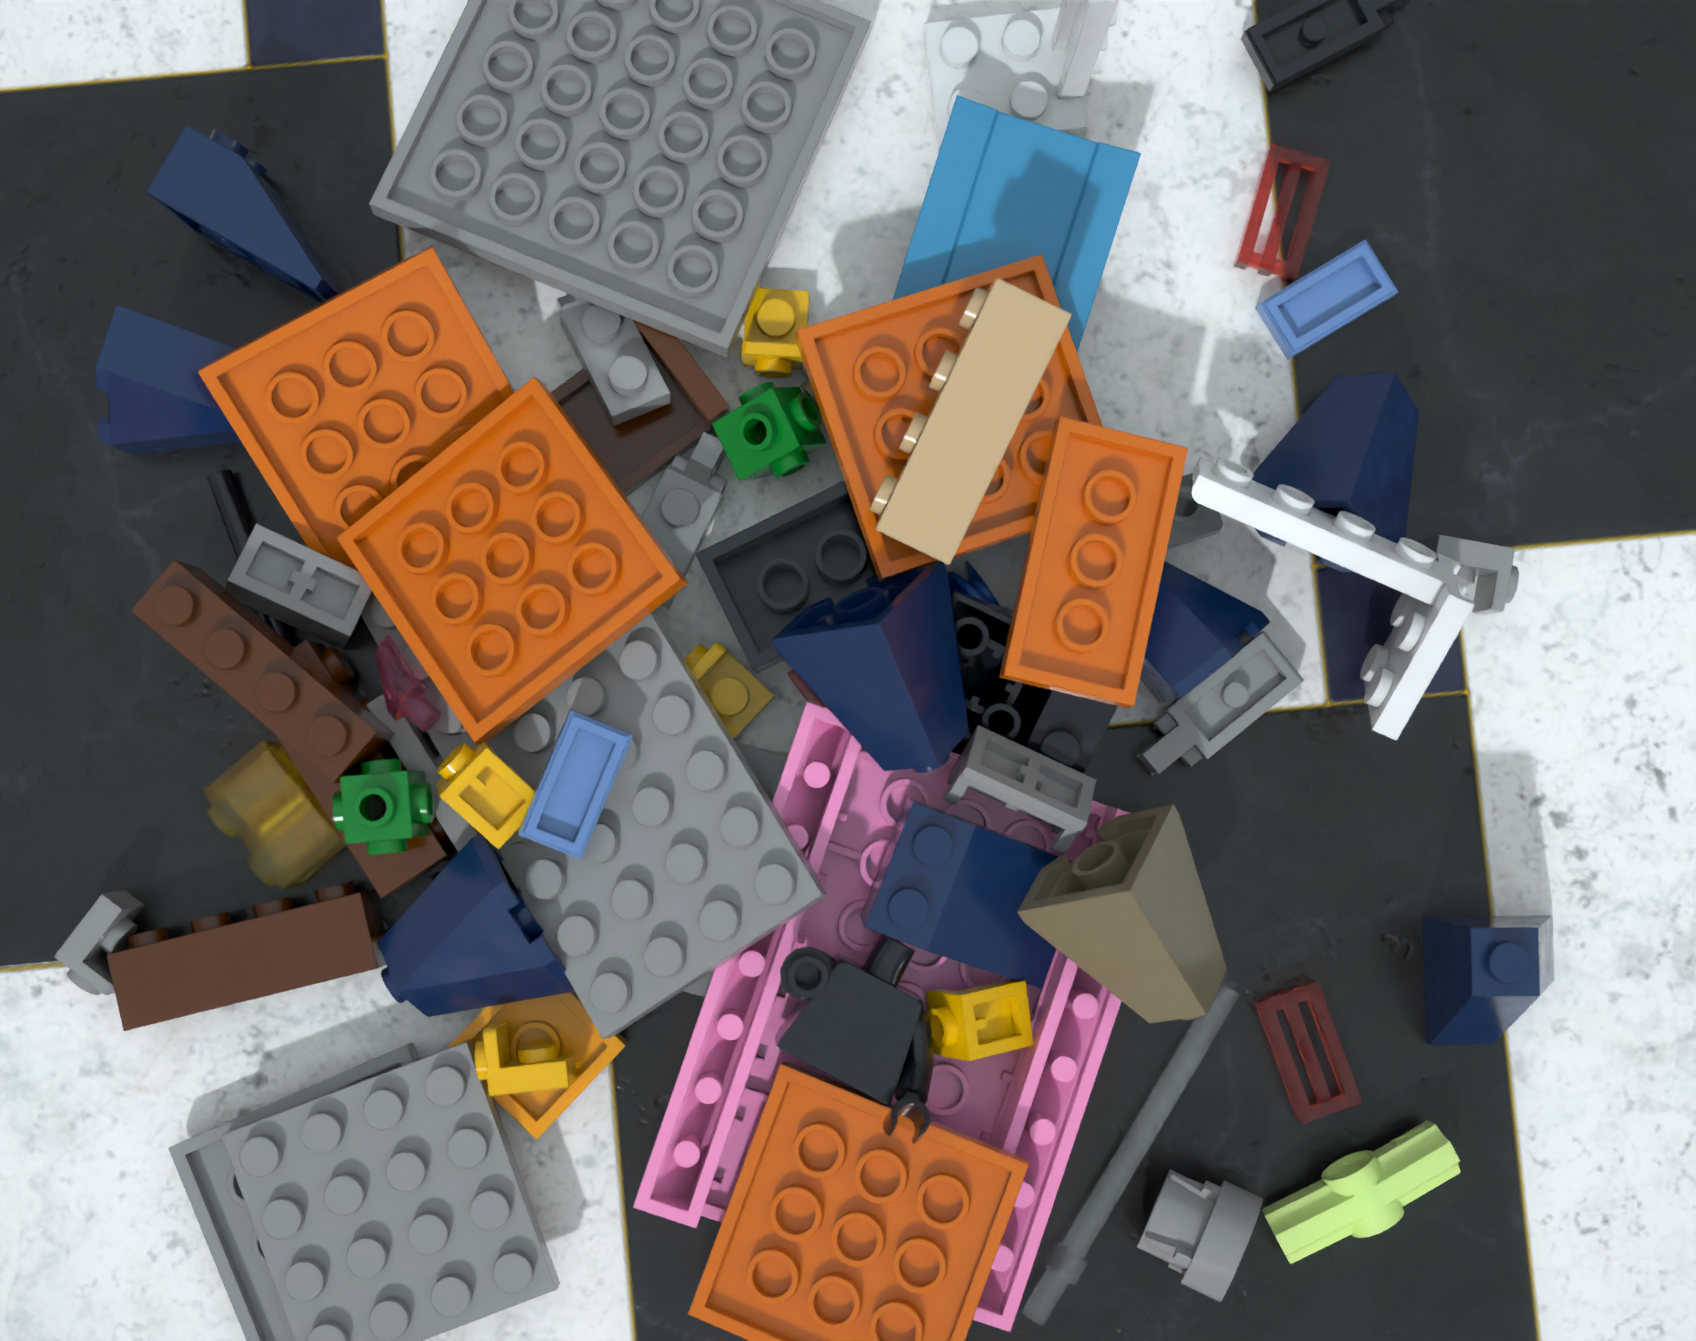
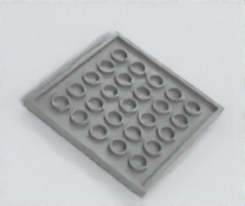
(626, 147)

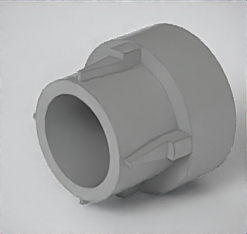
(1201, 1231)

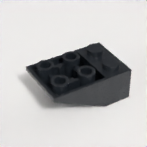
(1032, 716)

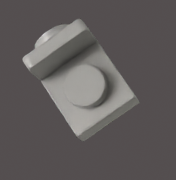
(1490, 562)
(98, 934)

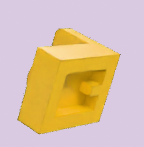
(771, 332)
(729, 686)
(484, 791)
(980, 1020)
(535, 1070)

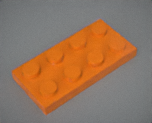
(1094, 562)

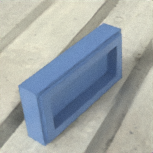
(1326, 299)
(575, 784)

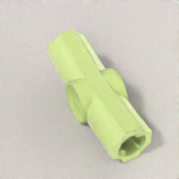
(1363, 1192)

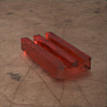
(1267, 262)
(1288, 1000)

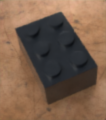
(786, 565)

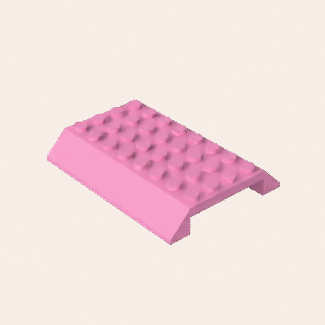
(1018, 1100)

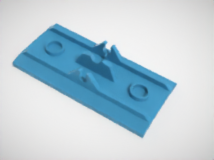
(1015, 193)

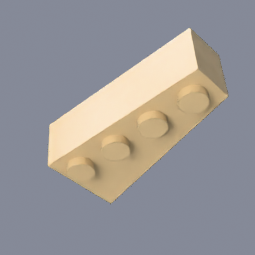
(971, 420)

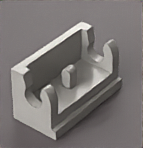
(299, 586)
(1024, 784)

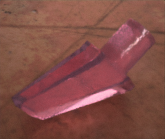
(402, 688)

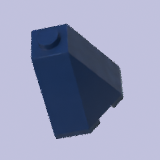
(156, 387)
(1351, 454)
(1193, 633)
(886, 666)
(470, 941)
(1483, 974)

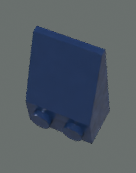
(225, 199)
(959, 893)

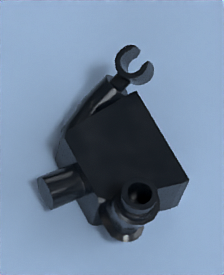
(862, 1026)

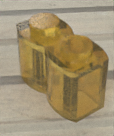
(275, 816)

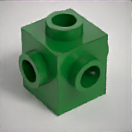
(770, 432)
(407, 806)

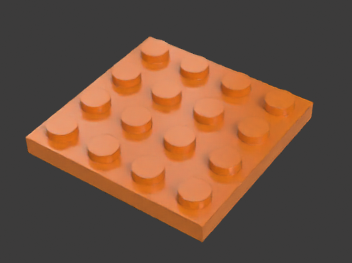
(876, 374)
(359, 394)
(510, 561)
(855, 1227)

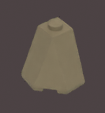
(1134, 916)

